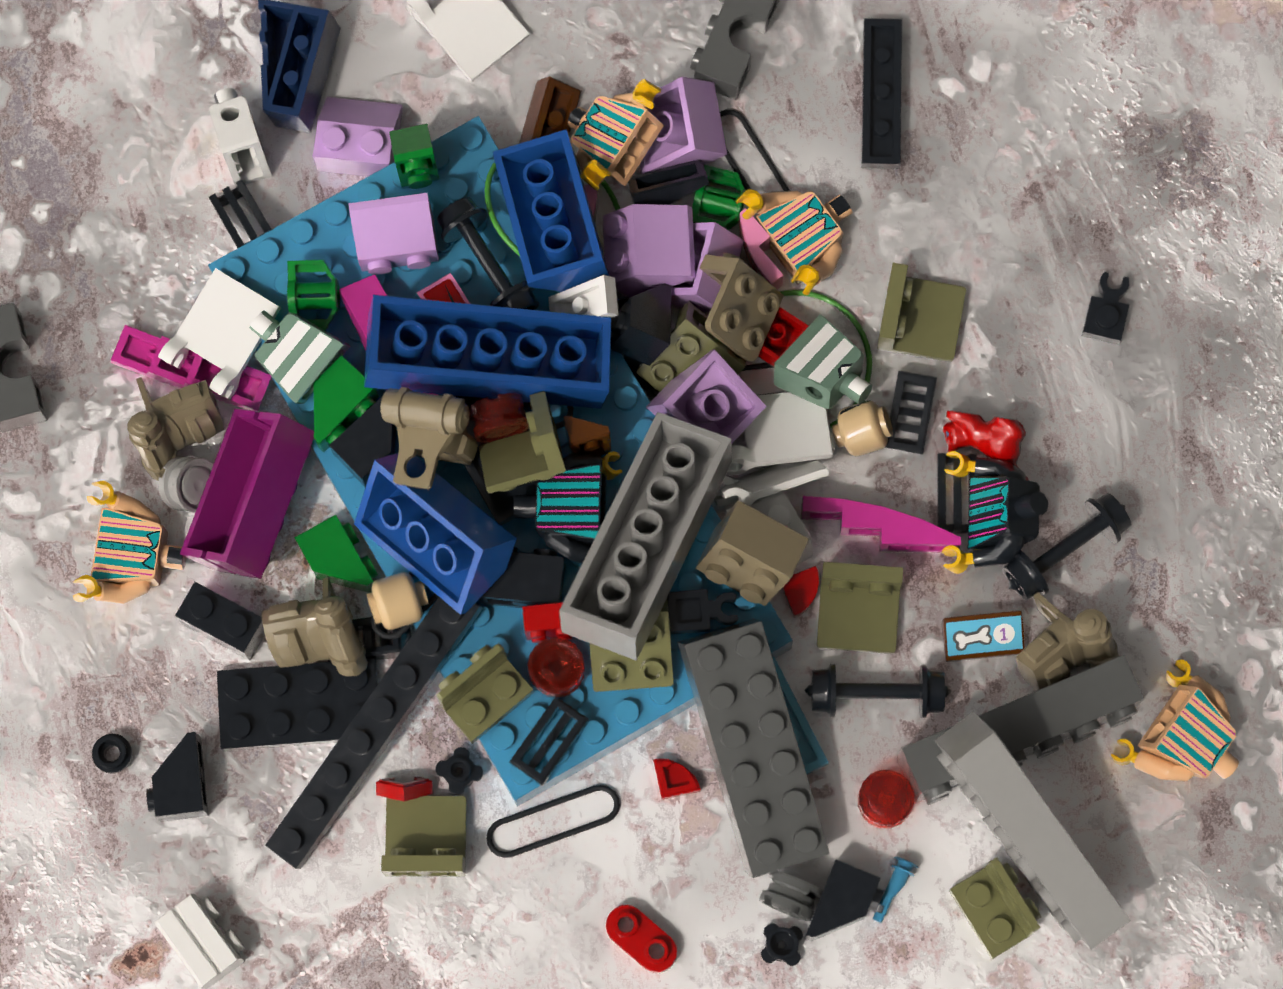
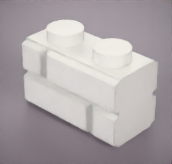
(200, 940)

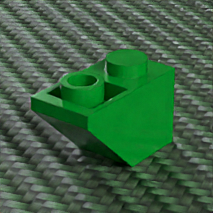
(414, 156)
(339, 401)
(332, 555)

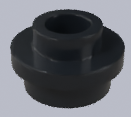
(101, 747)

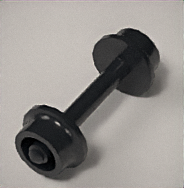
(461, 221)
(1107, 518)
(930, 691)

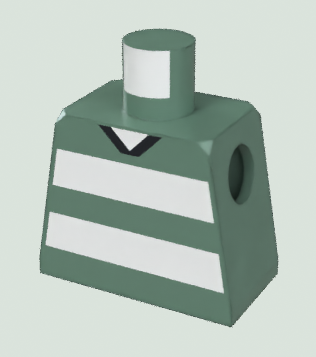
(295, 352)
(822, 367)

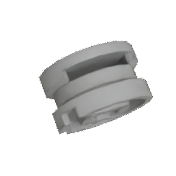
(184, 482)

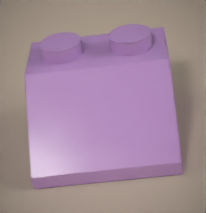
(690, 124)
(355, 136)
(394, 233)
(710, 240)
(649, 246)
(710, 398)

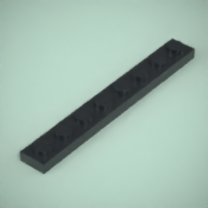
(370, 732)

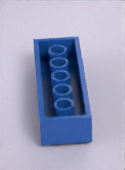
(487, 351)

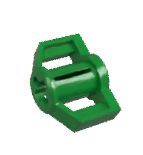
(717, 200)
(296, 289)

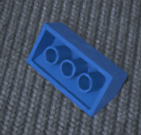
(550, 213)
(434, 533)

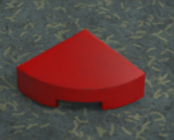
(801, 590)
(674, 779)
(404, 791)

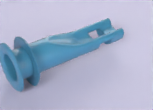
(899, 877)

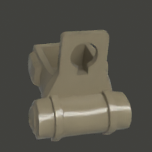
(173, 423)
(427, 428)
(314, 632)
(1065, 645)

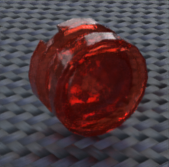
(498, 417)
(556, 667)
(885, 799)

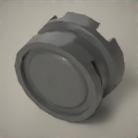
(791, 895)

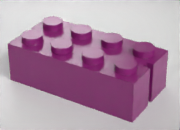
(248, 493)

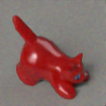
(996, 438)

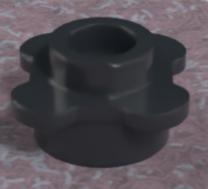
(456, 782)
(790, 936)

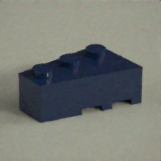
(296, 61)

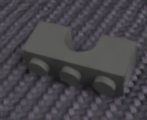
(720, 59)
(19, 397)

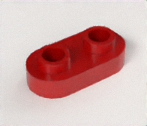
(641, 938)

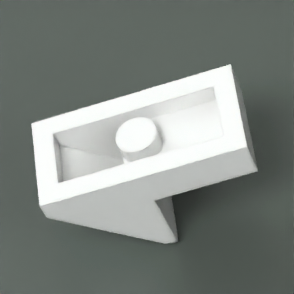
(590, 298)

